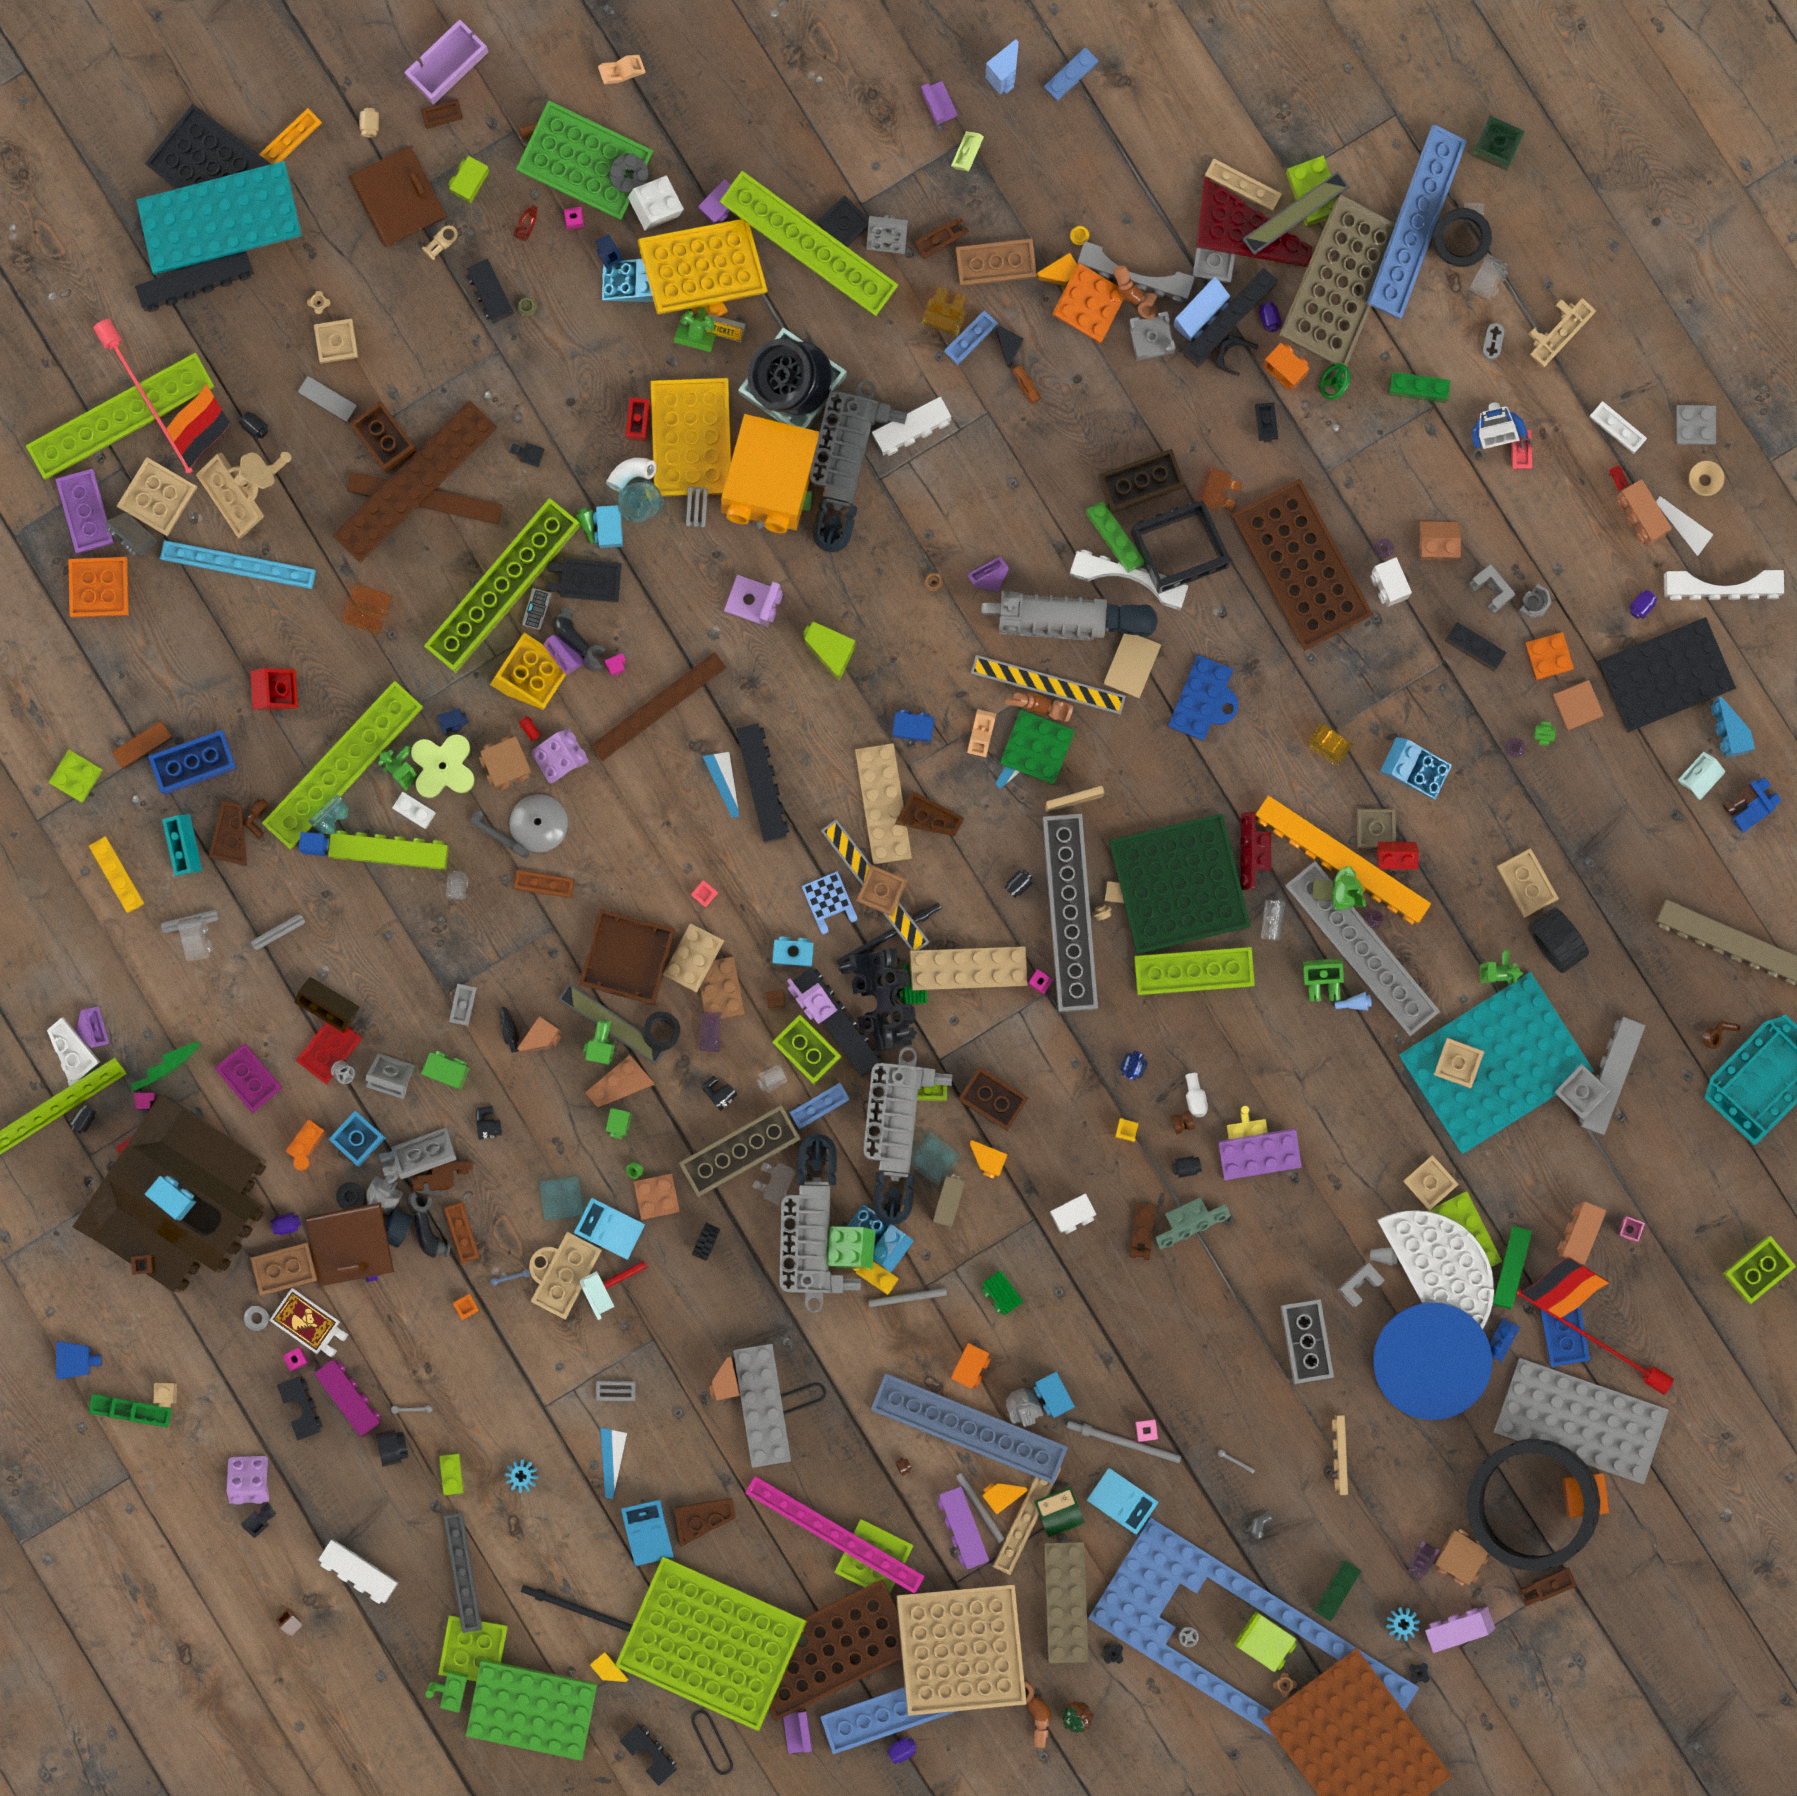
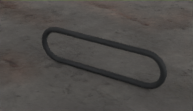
(808, 1404)
(719, 1738)

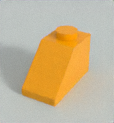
(1059, 271)
(988, 1159)
(1002, 1495)

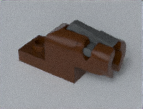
(440, 1178)

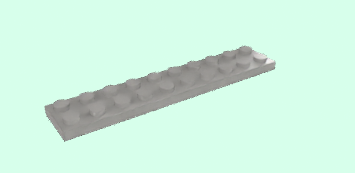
(1365, 954)

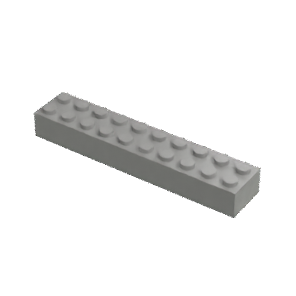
(1070, 913)

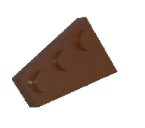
(928, 816)
(229, 835)
(702, 1517)

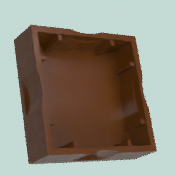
(627, 957)

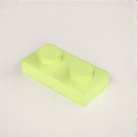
(967, 151)

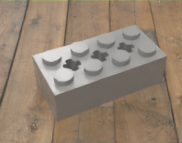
(1317, 1349)

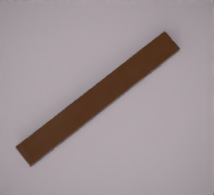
(436, 501)

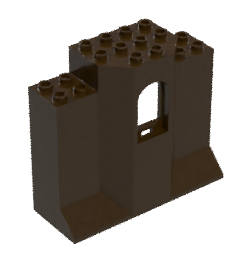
(203, 1162)

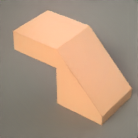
(622, 70)
(981, 733)

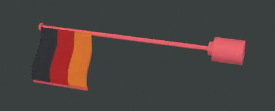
(194, 426)

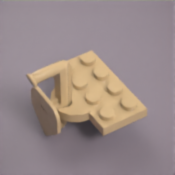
(237, 487)

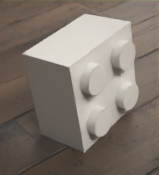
(655, 203)
(1391, 582)
(1073, 1213)

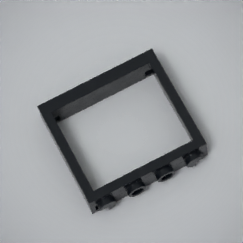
(1191, 574)

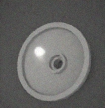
(543, 836)

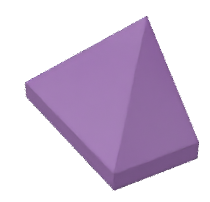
(989, 575)
(92, 1028)

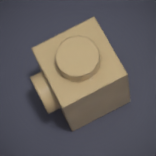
(165, 1394)

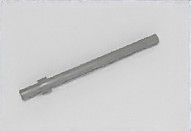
(1086, 1430)

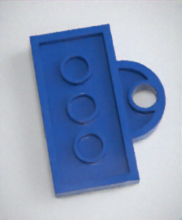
(1203, 699)

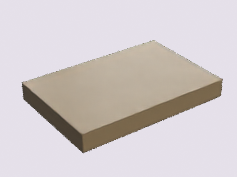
(1132, 665)
(1074, 799)
(1527, 883)

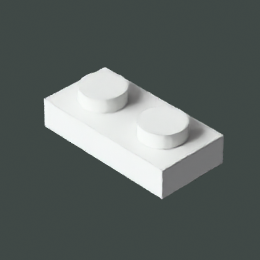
(414, 810)

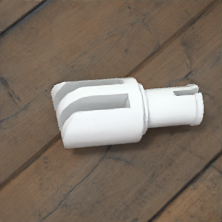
(1196, 1097)

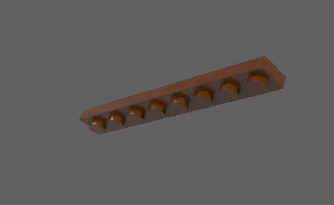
(658, 706)

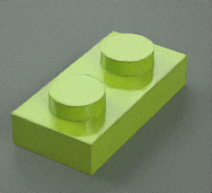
(937, 1093)
(451, 1474)

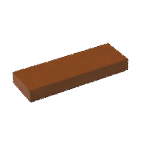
(142, 744)
(543, 883)
(461, 1232)

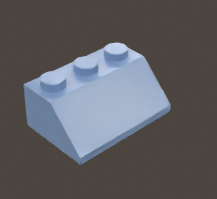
(1002, 68)
(1202, 310)

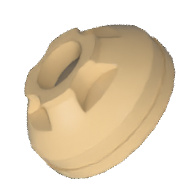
(1710, 469)

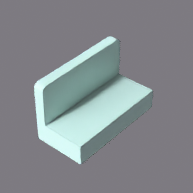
(1702, 775)
(596, 1294)

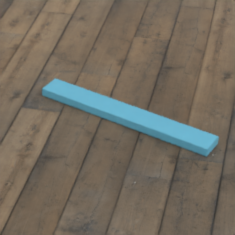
(237, 564)

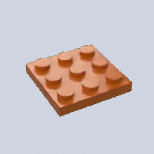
(1088, 303)
(98, 587)

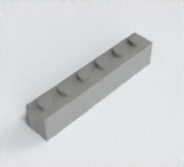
(1614, 1072)

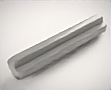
(171, 926)
(277, 932)

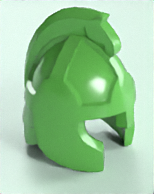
(1347, 890)

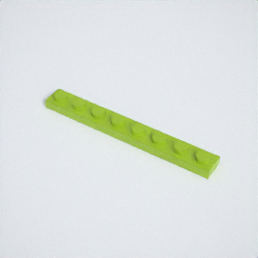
(60, 1104)

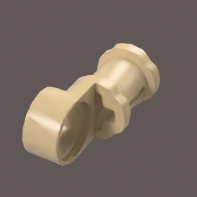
(440, 241)

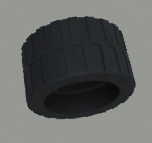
(1446, 220)
(1558, 940)

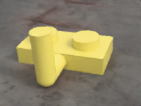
(1247, 1127)

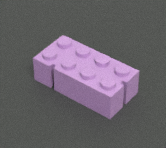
(446, 62)

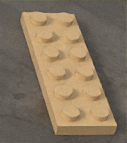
(883, 803)
(968, 968)

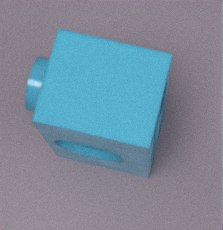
(781, 955)

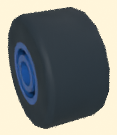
(397, 1227)

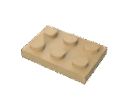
(693, 957)

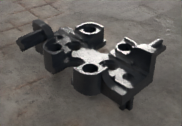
(869, 971)

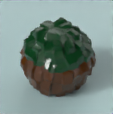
(1077, 1717)

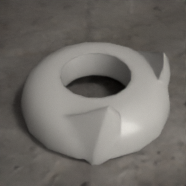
(249, 1321)

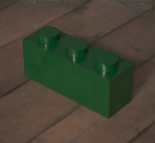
(1336, 1590)

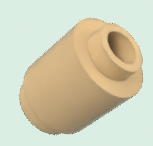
(369, 122)

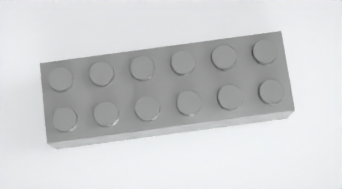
(762, 1405)

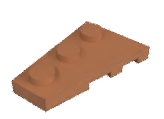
(619, 1082)

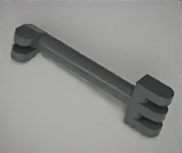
(477, 821)

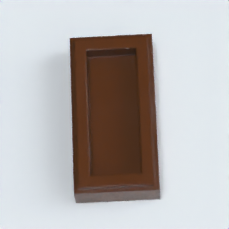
(442, 114)

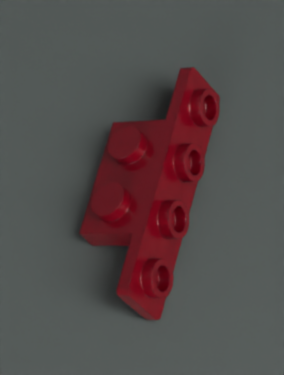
(1254, 850)

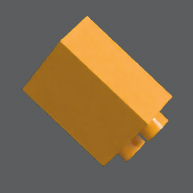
(769, 474)

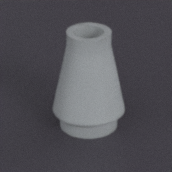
(1384, 1256)

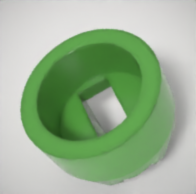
(631, 1173)

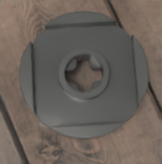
(629, 163)

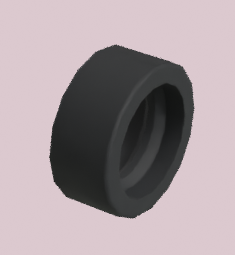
(658, 1045)

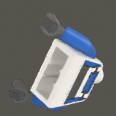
(1498, 428)

